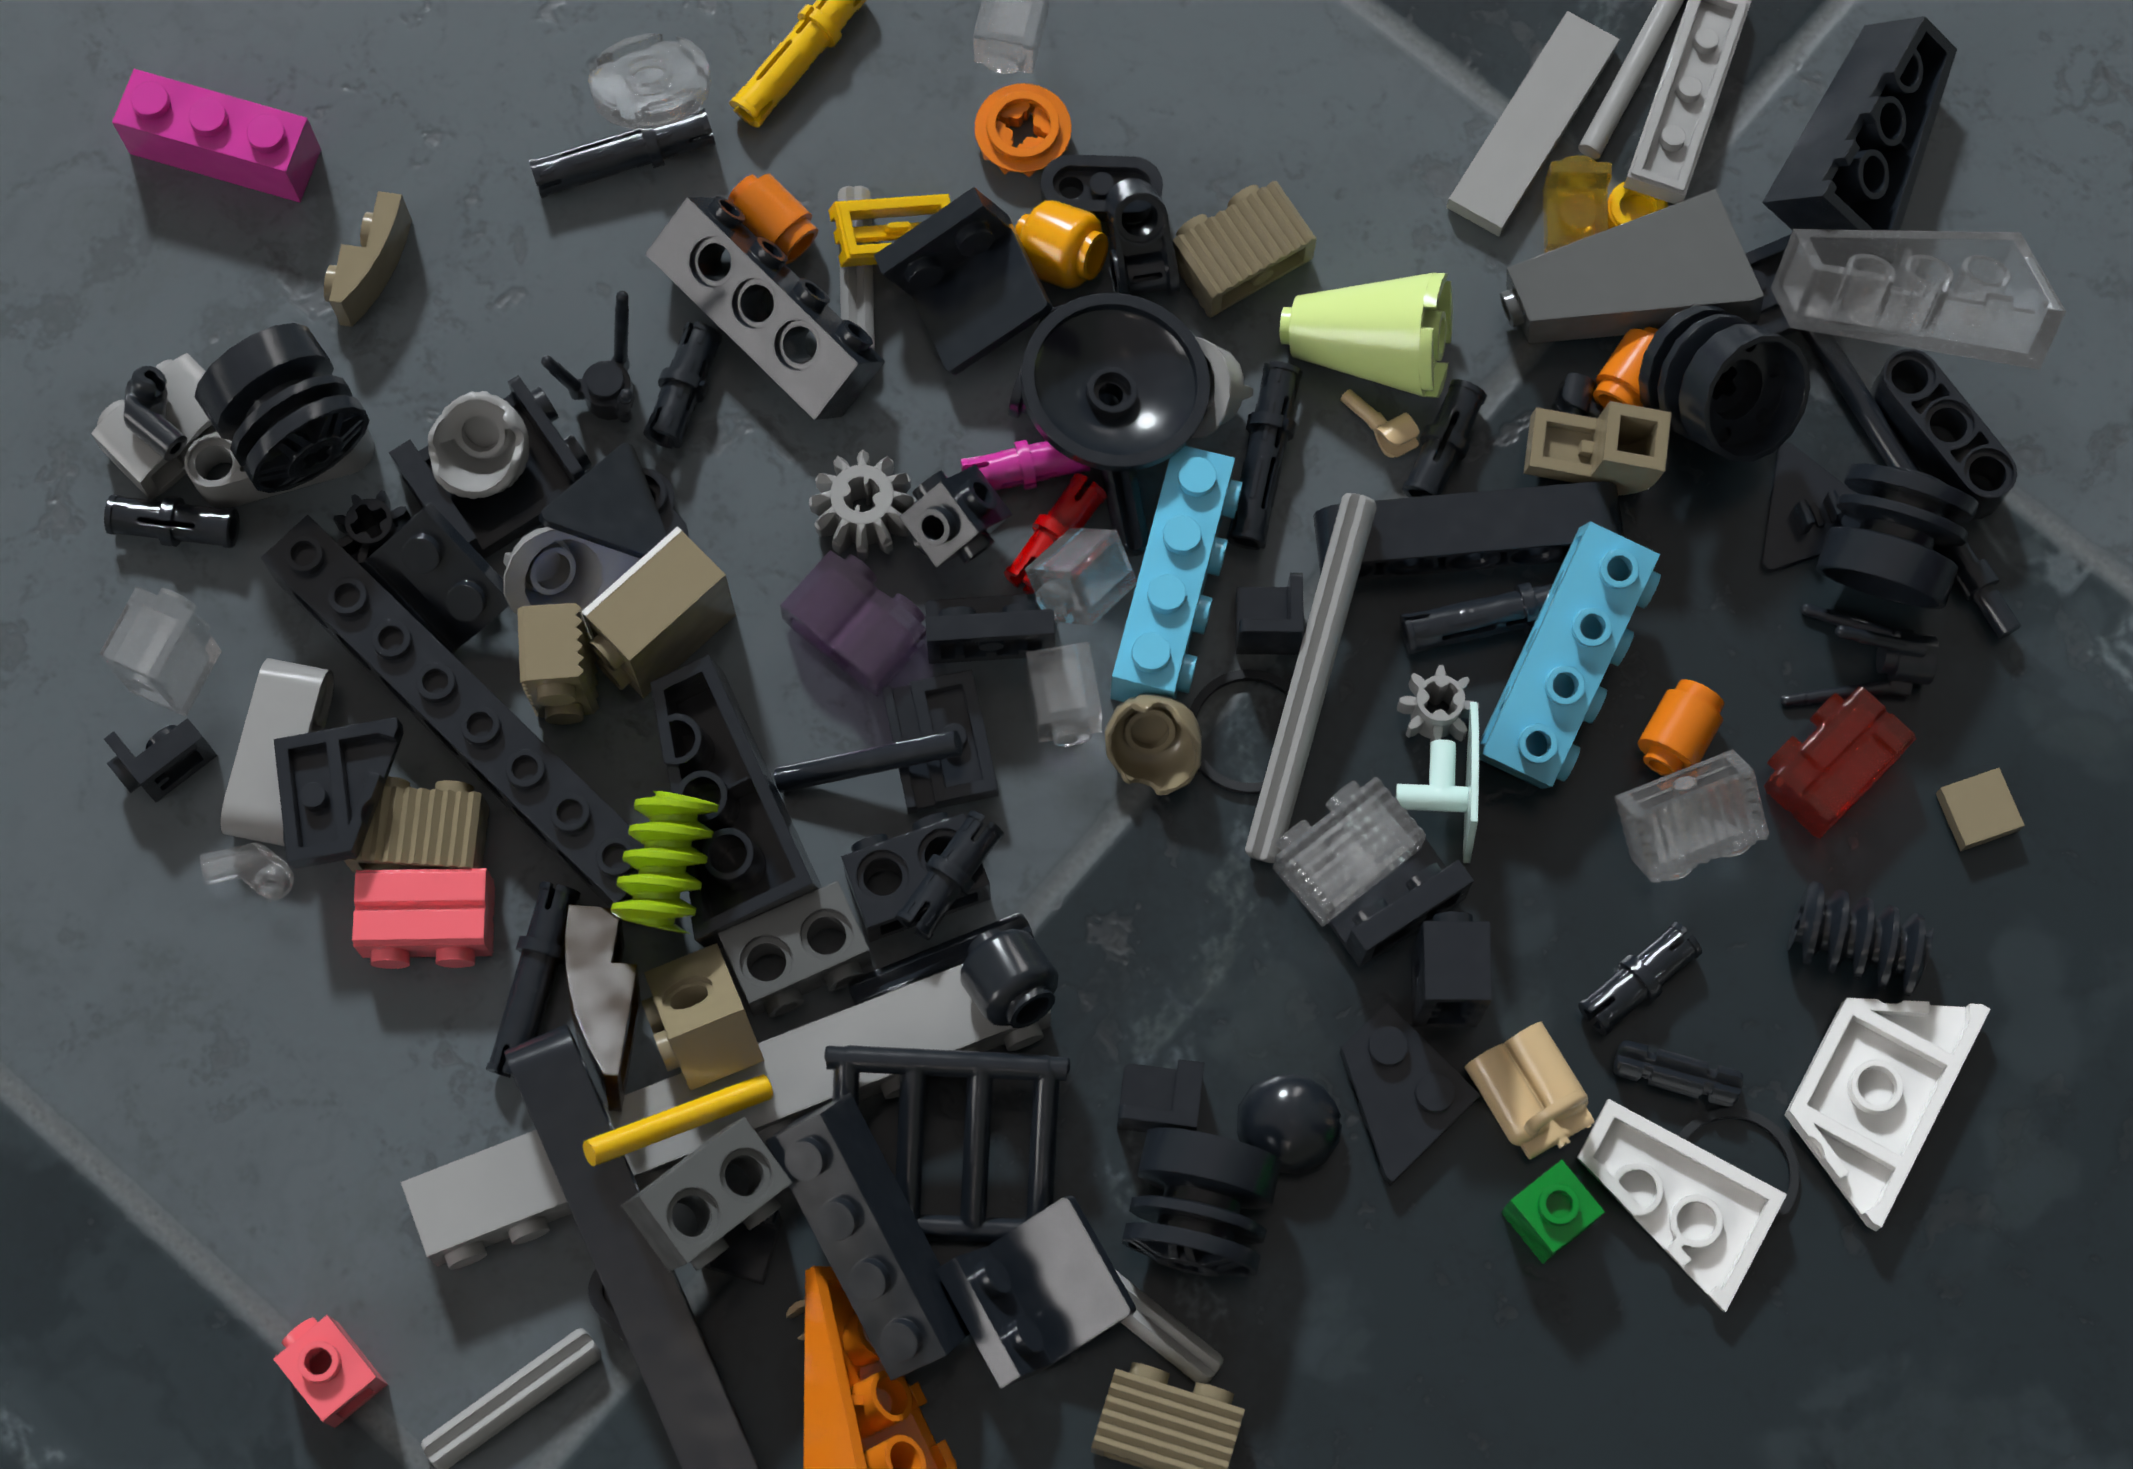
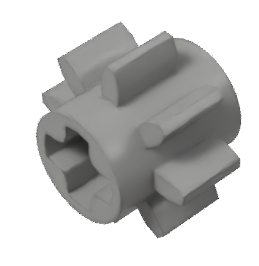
(1435, 690)

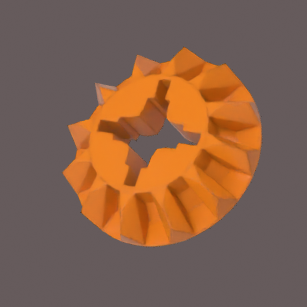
(1010, 108)

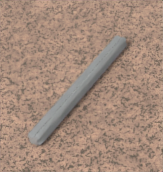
(1311, 676)

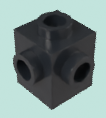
(955, 516)

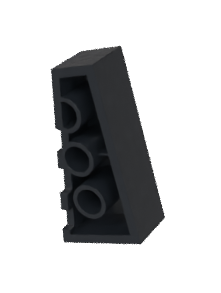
(1867, 133)
(712, 756)

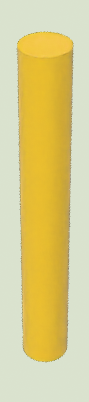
(677, 1120)

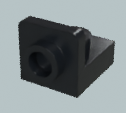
(168, 760)

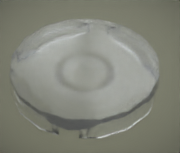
(650, 81)

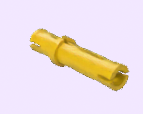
(817, 28)

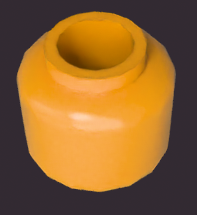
(1063, 243)

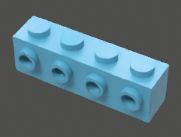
(1173, 575)
(1568, 655)

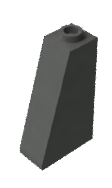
(1634, 276)

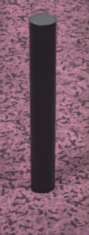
(868, 761)

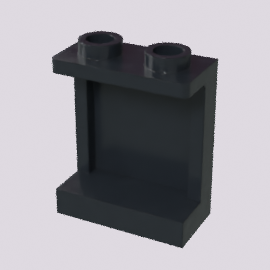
(507, 515)

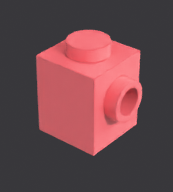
(328, 1369)

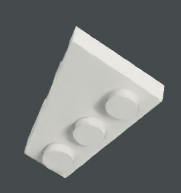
(1684, 1197)

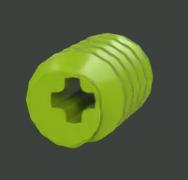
(663, 860)

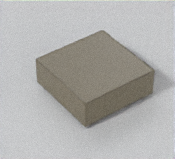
(1979, 809)

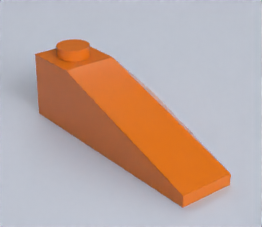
(850, 1403)

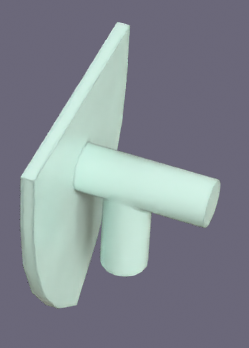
(1441, 792)

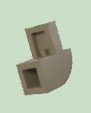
(1618, 447)

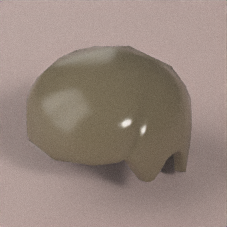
(1154, 742)

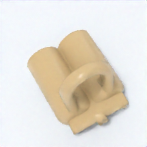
(1531, 1091)

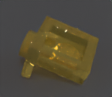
(1575, 200)

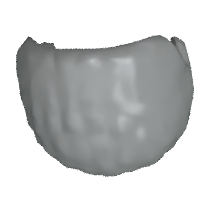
(478, 446)

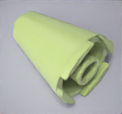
(1377, 331)

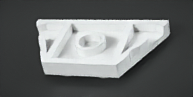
(1879, 1093)

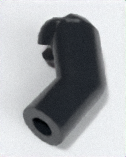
(146, 412)

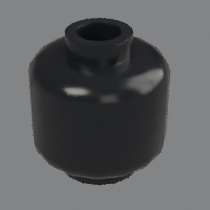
(1009, 978)

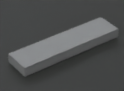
(1686, 98)
(1532, 123)

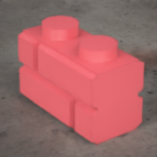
(423, 916)

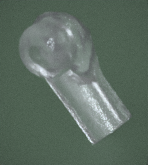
(254, 865)

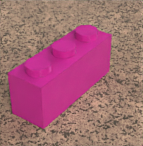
(217, 135)

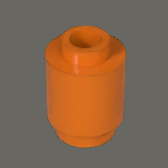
(774, 214)
(1620, 374)
(1681, 727)

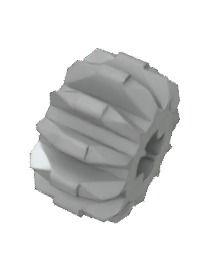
(858, 482)

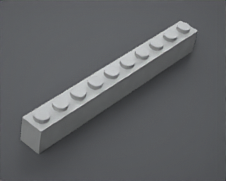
(514, 1187)

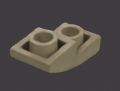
(365, 270)

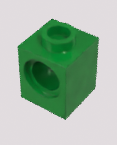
(1552, 1211)

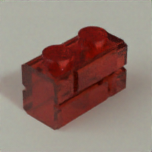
(1838, 761)

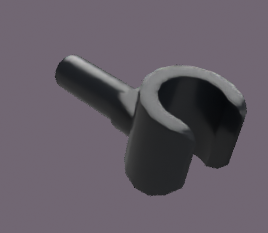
(1576, 396)

